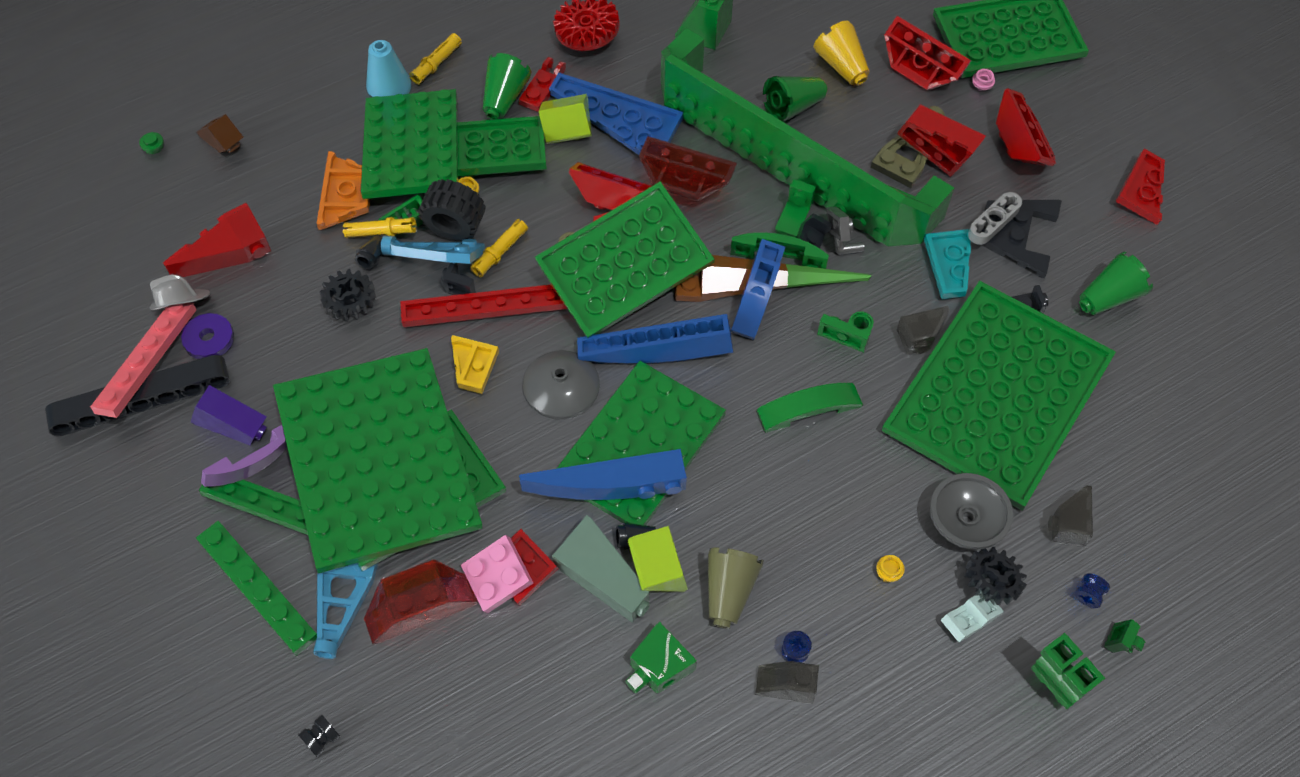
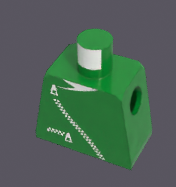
(659, 661)

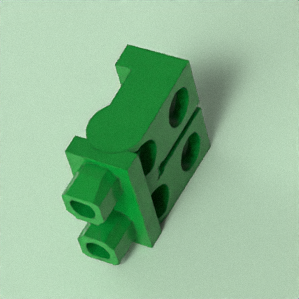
(1058, 674)

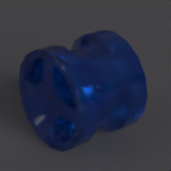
(1092, 590)
(794, 652)

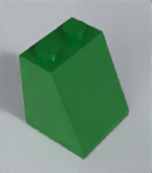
(708, 20)

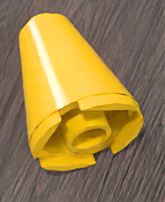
(843, 52)

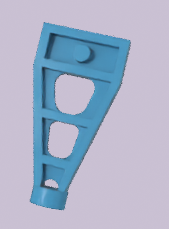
(453, 252)
(336, 633)

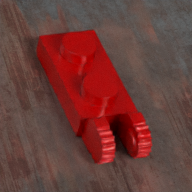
(538, 88)

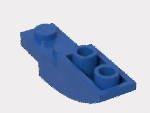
(758, 289)

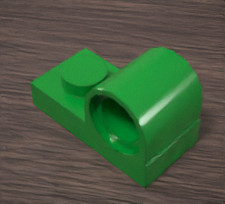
(847, 333)

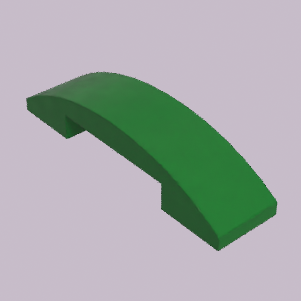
(747, 244)
(808, 403)

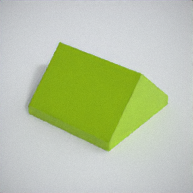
(565, 119)
(657, 561)

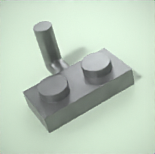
(841, 231)

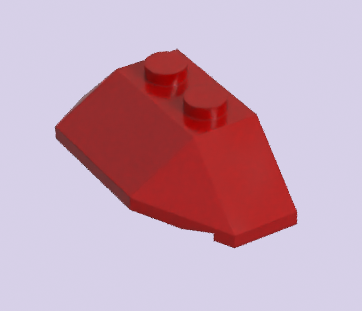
(922, 56)
(1022, 131)
(604, 188)

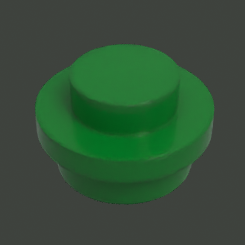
(151, 143)

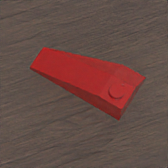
(229, 243)

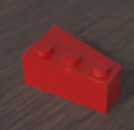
(940, 138)

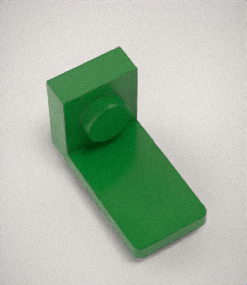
(796, 209)

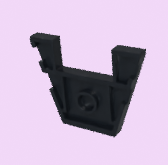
(1013, 236)

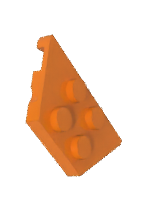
(341, 192)

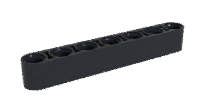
(156, 391)

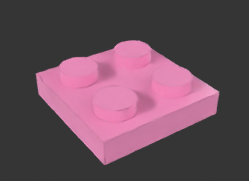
(496, 574)

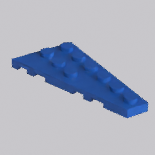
(620, 114)

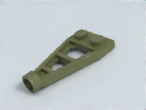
(897, 166)

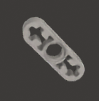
(992, 227)

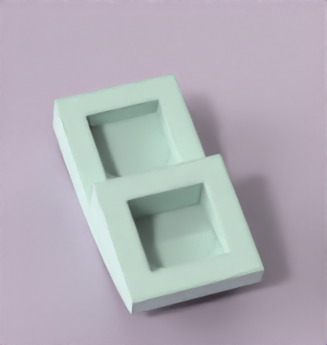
(971, 617)

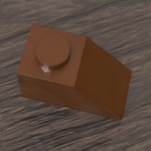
(221, 134)

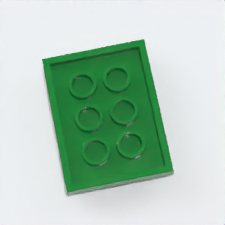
(501, 146)

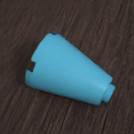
(385, 71)

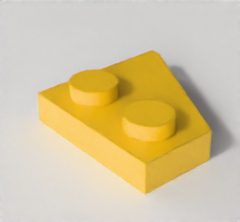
(473, 363)

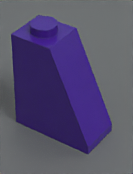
(228, 417)

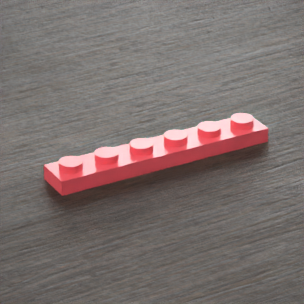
(142, 360)

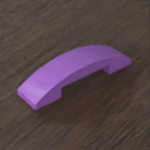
(225, 472)

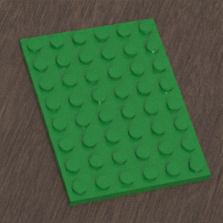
(999, 392)
(375, 460)

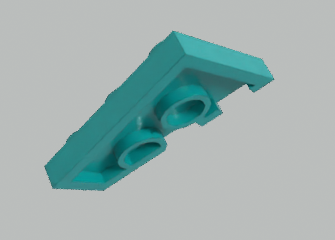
(950, 261)

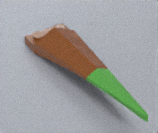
(730, 275)

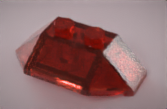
(685, 170)
(417, 599)

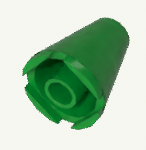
(503, 84)
(792, 95)
(1117, 284)

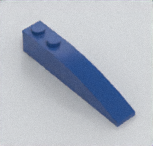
(660, 342)
(612, 479)

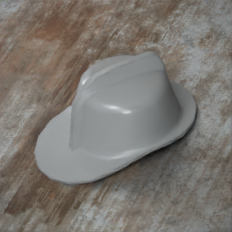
(174, 290)

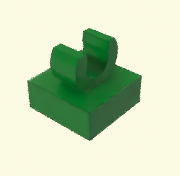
(1124, 637)

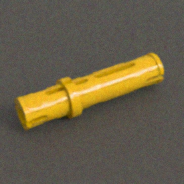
(429, 64)
(382, 227)
(493, 254)

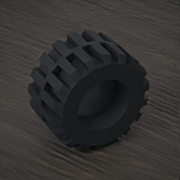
(451, 210)

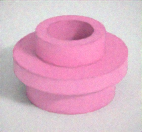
(983, 79)

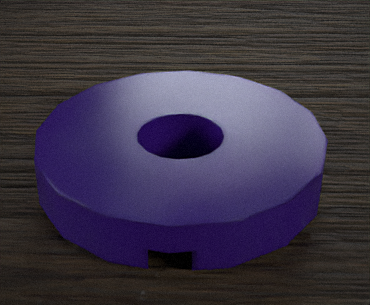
(202, 325)

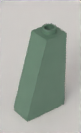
(601, 570)

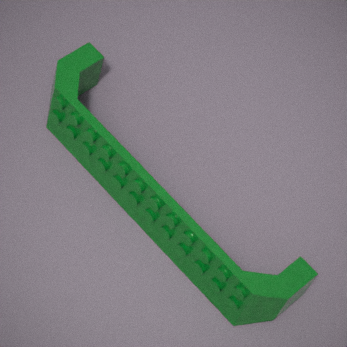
(786, 153)

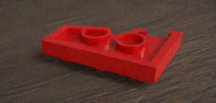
(1143, 187)

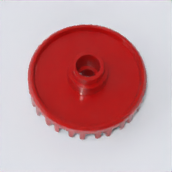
(586, 24)

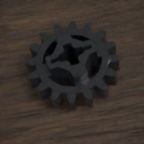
(347, 294)
(995, 576)

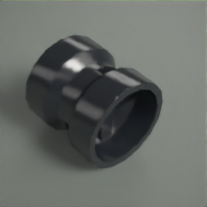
(319, 735)

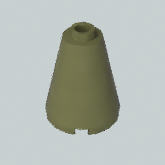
(730, 584)

